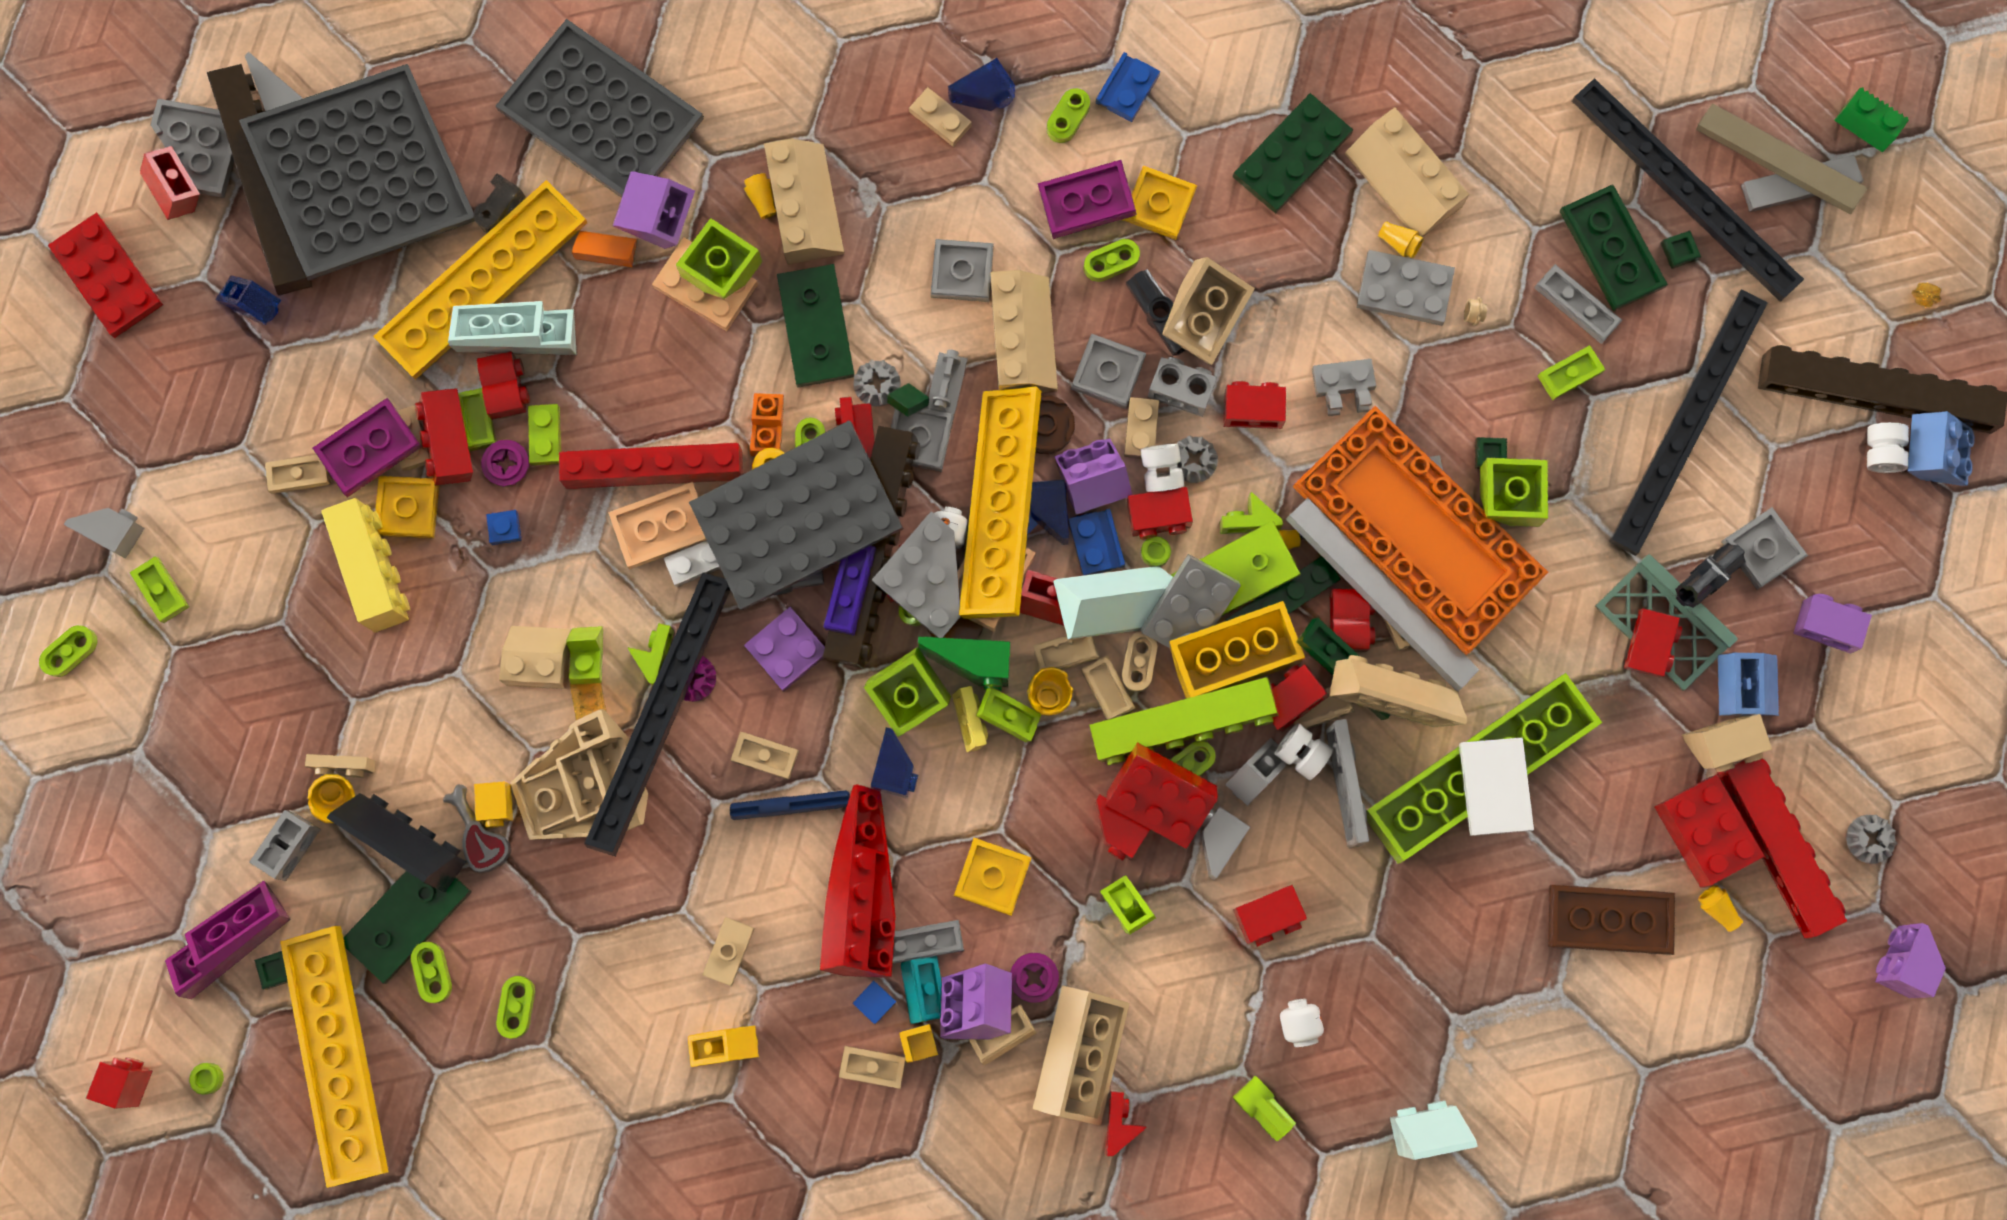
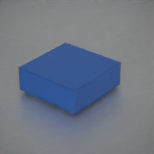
(874, 1002)

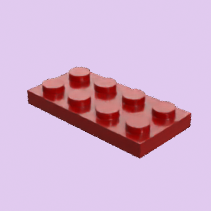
(105, 275)

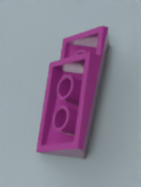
(225, 940)

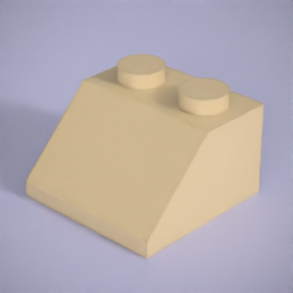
(535, 657)
(1728, 742)

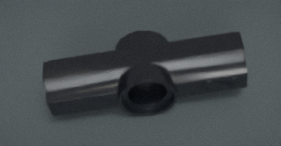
(1150, 298)
(1710, 575)

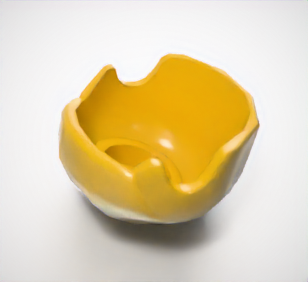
(1050, 691)
(328, 794)

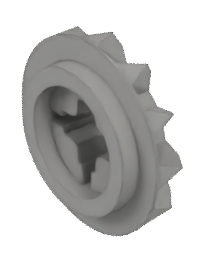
(868, 393)
(1209, 458)
(1857, 839)

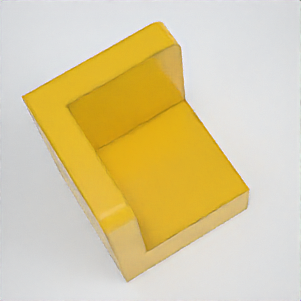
(918, 1043)

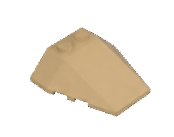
(569, 781)

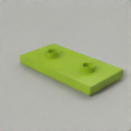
(1256, 561)

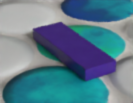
(849, 592)

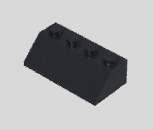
(399, 841)

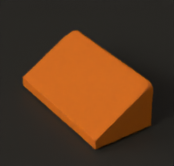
(604, 248)

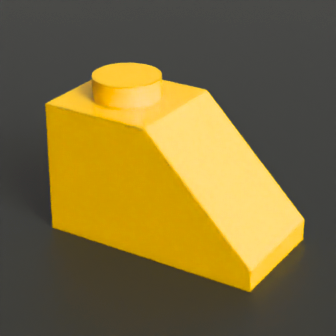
(723, 1046)

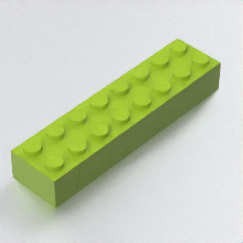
(1436, 796)

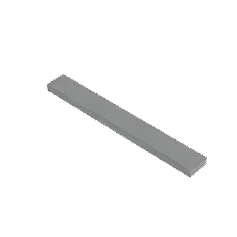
(1382, 594)

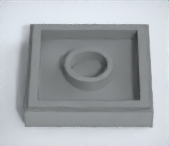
(962, 270)
(1108, 371)
(932, 431)
(1767, 548)

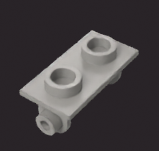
(947, 381)

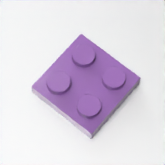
(786, 649)

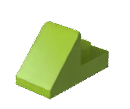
(1258, 515)
(585, 655)
(651, 662)
(1127, 905)

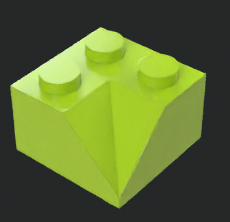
(718, 261)
(1515, 491)
(907, 692)

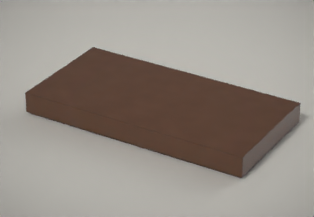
(1611, 919)

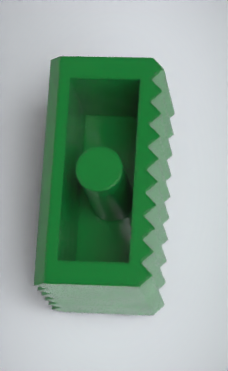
(1871, 119)

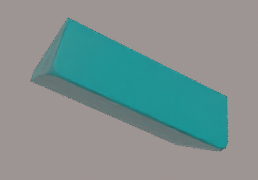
(922, 988)

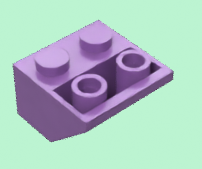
(654, 209)
(1093, 475)
(1912, 962)
(976, 1003)

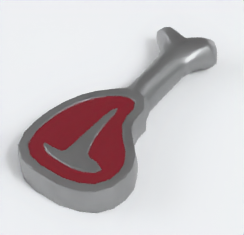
(481, 847)

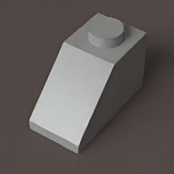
(108, 528)
(1256, 773)
(1220, 839)

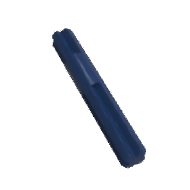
(789, 805)

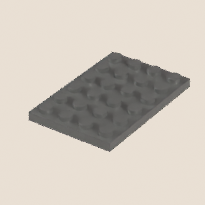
(598, 109)
(796, 515)

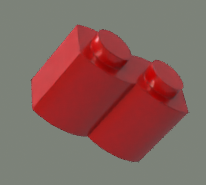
(502, 385)
(1351, 619)

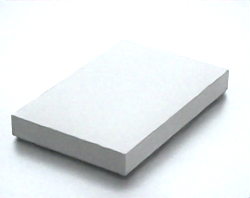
(1496, 786)

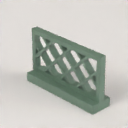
(1698, 616)

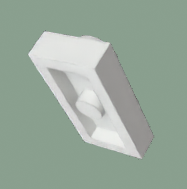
(691, 563)

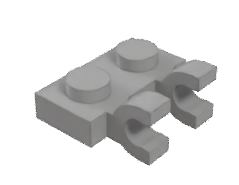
(1345, 378)

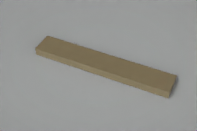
(1781, 158)

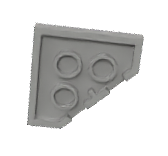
(198, 141)
(925, 576)

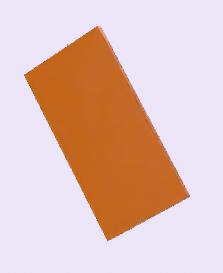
(1421, 530)

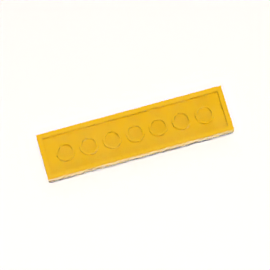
(481, 276)
(1000, 503)
(334, 1056)

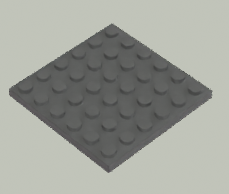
(357, 171)

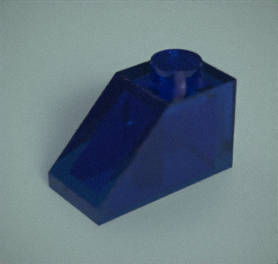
(984, 88)
(249, 299)
(1049, 508)
(894, 768)

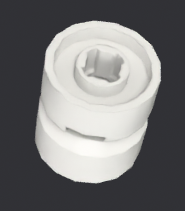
(1887, 447)
(1161, 457)
(1313, 756)

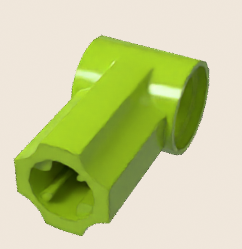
(1260, 1104)

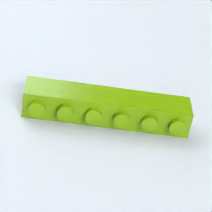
(1185, 720)

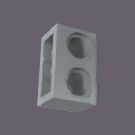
(1179, 394)
(285, 845)

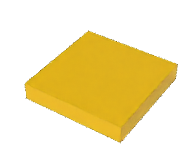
(1161, 202)
(407, 506)
(992, 876)

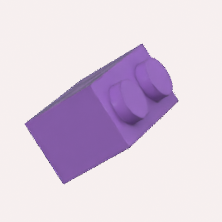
(1832, 623)

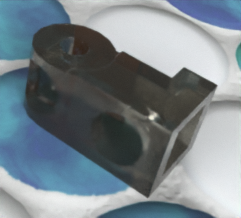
(499, 204)

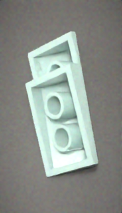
(512, 327)
(1109, 600)

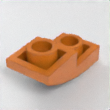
(766, 422)

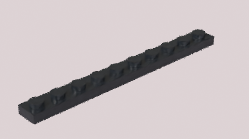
(1687, 190)
(1688, 422)
(658, 715)

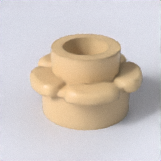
(1475, 311)

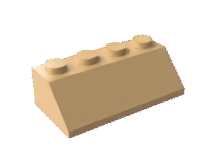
(1407, 173)
(803, 200)
(1023, 330)
(1396, 693)
(1081, 1055)

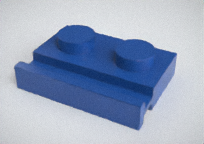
(1127, 87)
(1096, 542)

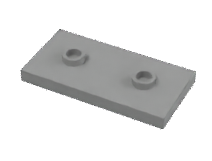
(1347, 785)

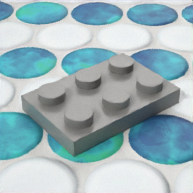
(1405, 287)
(1190, 602)

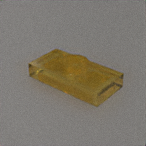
(587, 698)

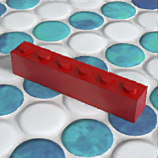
(650, 465)
(1785, 850)

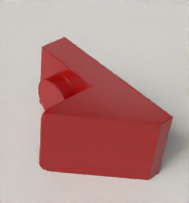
(1117, 1133)

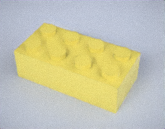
(366, 565)

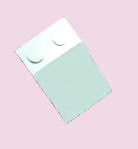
(1431, 1131)

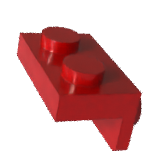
(861, 418)

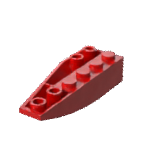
(860, 893)

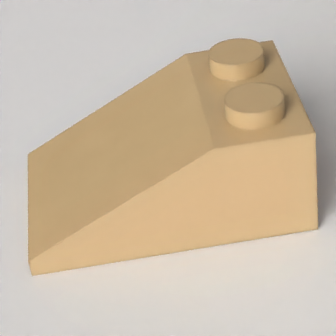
(1206, 309)

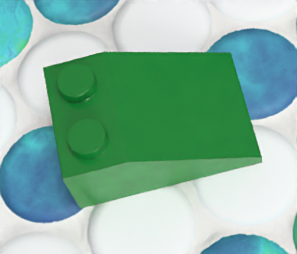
(976, 660)

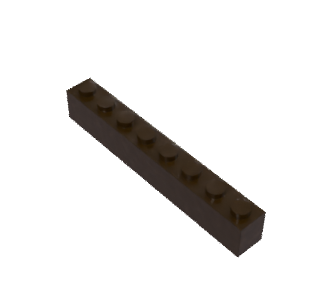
(234, 101)
(1880, 389)
(892, 461)

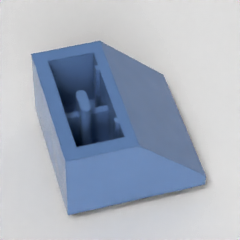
(1940, 448)
(1748, 684)

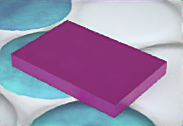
(1087, 199)
(367, 447)

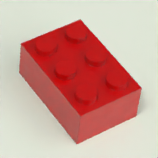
(1162, 795)
(1709, 831)

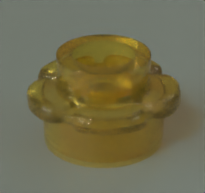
(1927, 294)

